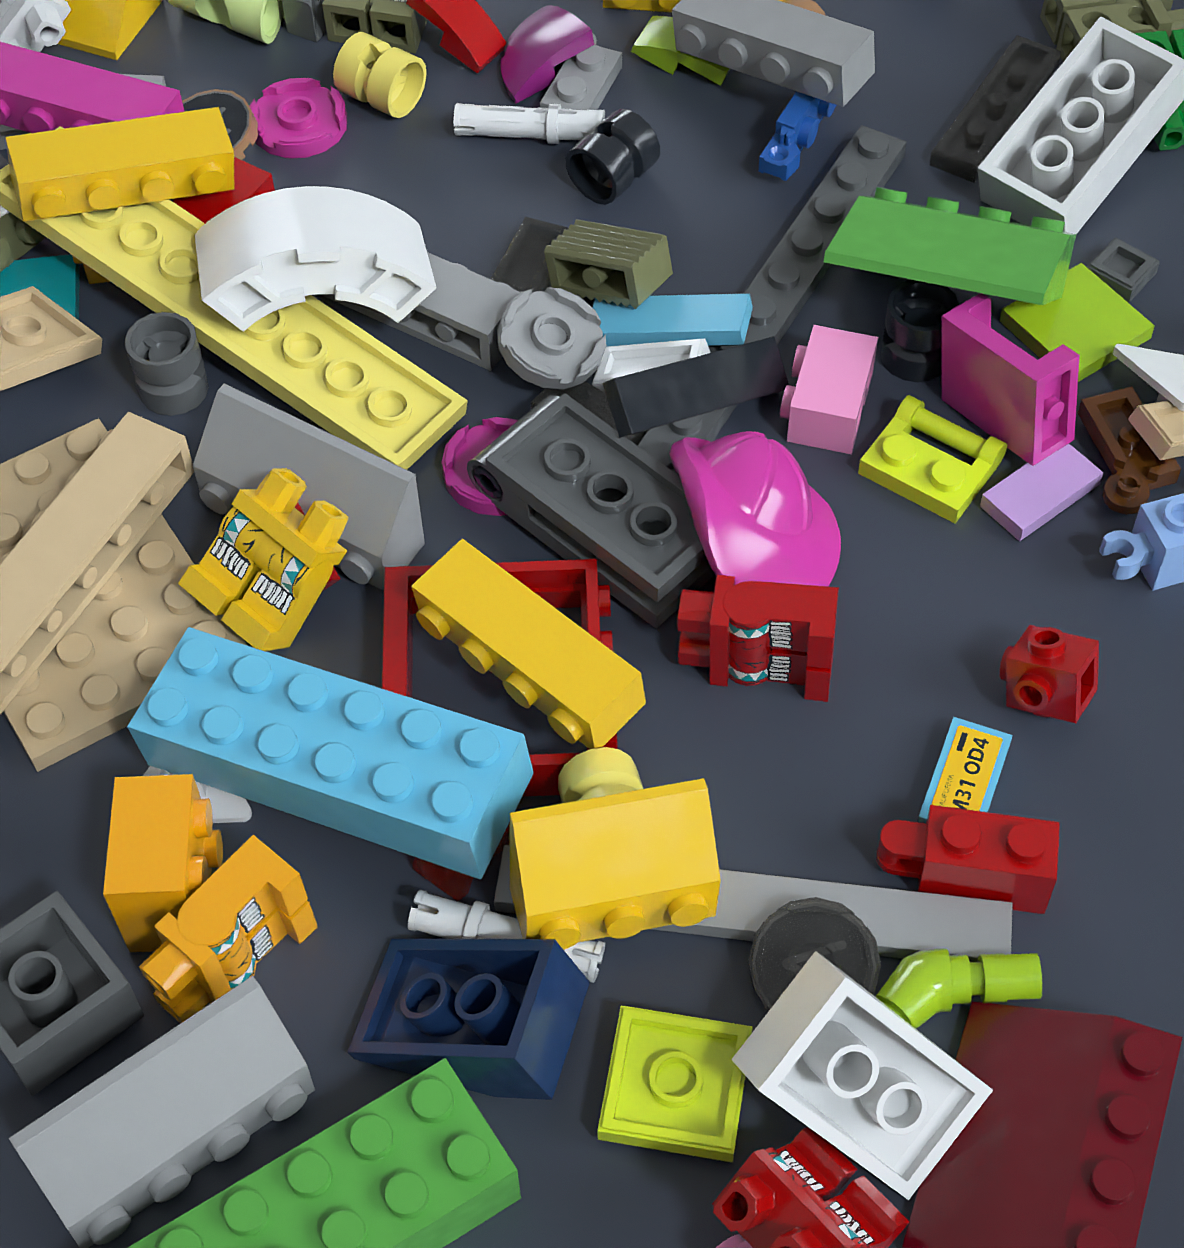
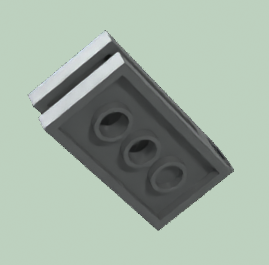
(597, 499)

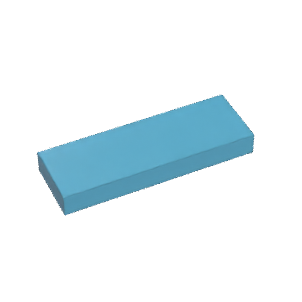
(665, 318)

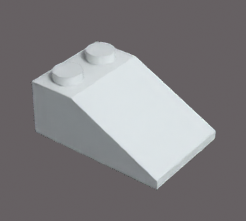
(860, 1076)

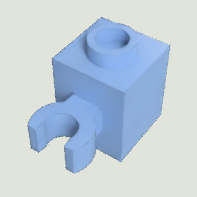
(1153, 545)

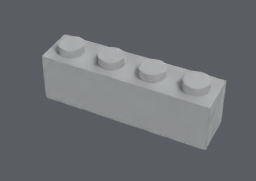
(778, 45)
(457, 315)

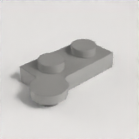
(584, 79)

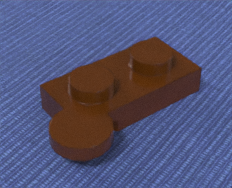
(1125, 452)

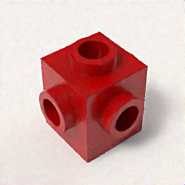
(1051, 673)

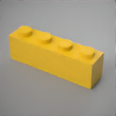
(120, 163)
(528, 646)

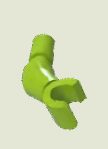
(935, 981)

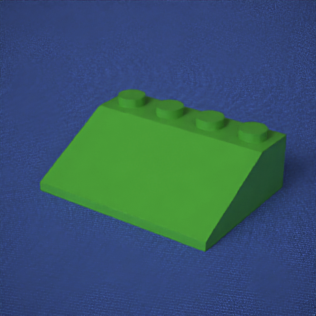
(954, 247)

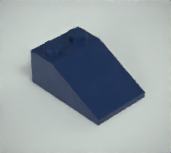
(483, 1004)

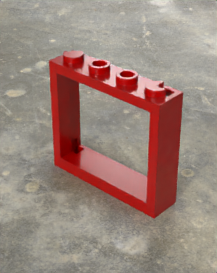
(556, 581)

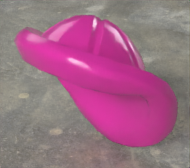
(757, 510)

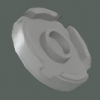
(551, 338)

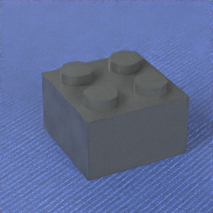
(57, 994)

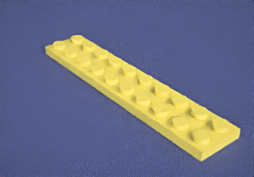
(297, 352)

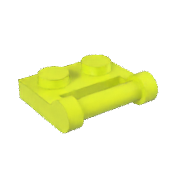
(925, 472)

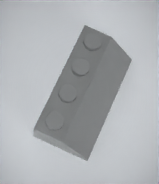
(380, 498)
(165, 1114)

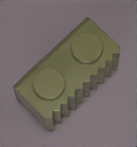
(608, 262)

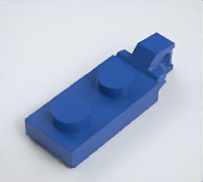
(794, 130)

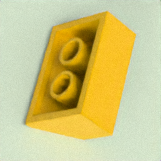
(614, 864)

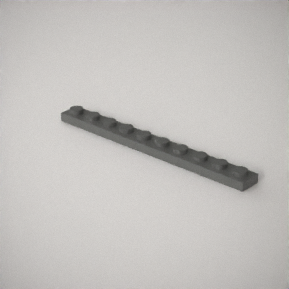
(795, 266)

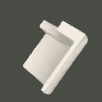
(311, 243)

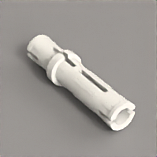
(524, 122)
(462, 921)

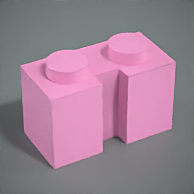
(830, 389)

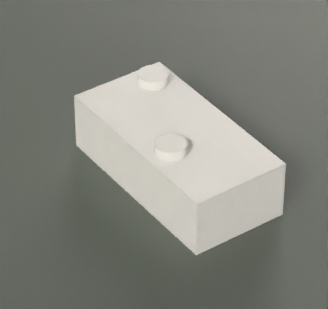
(1083, 128)

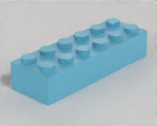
(334, 751)

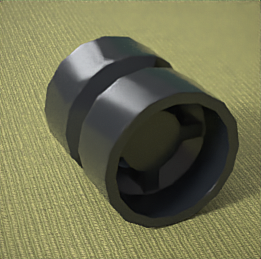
(612, 156)
(914, 330)

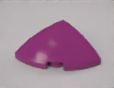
(538, 46)

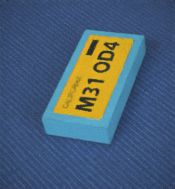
(967, 768)

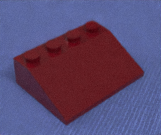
(1060, 1140)

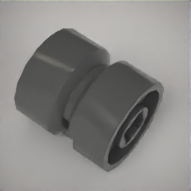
(167, 363)

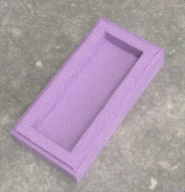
(1040, 491)

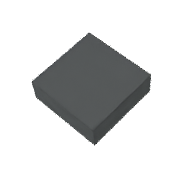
(1124, 268)

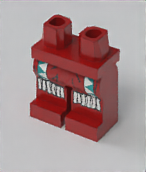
(761, 633)
(791, 1202)

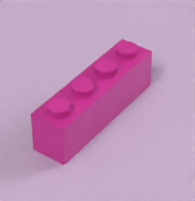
(53, 92)

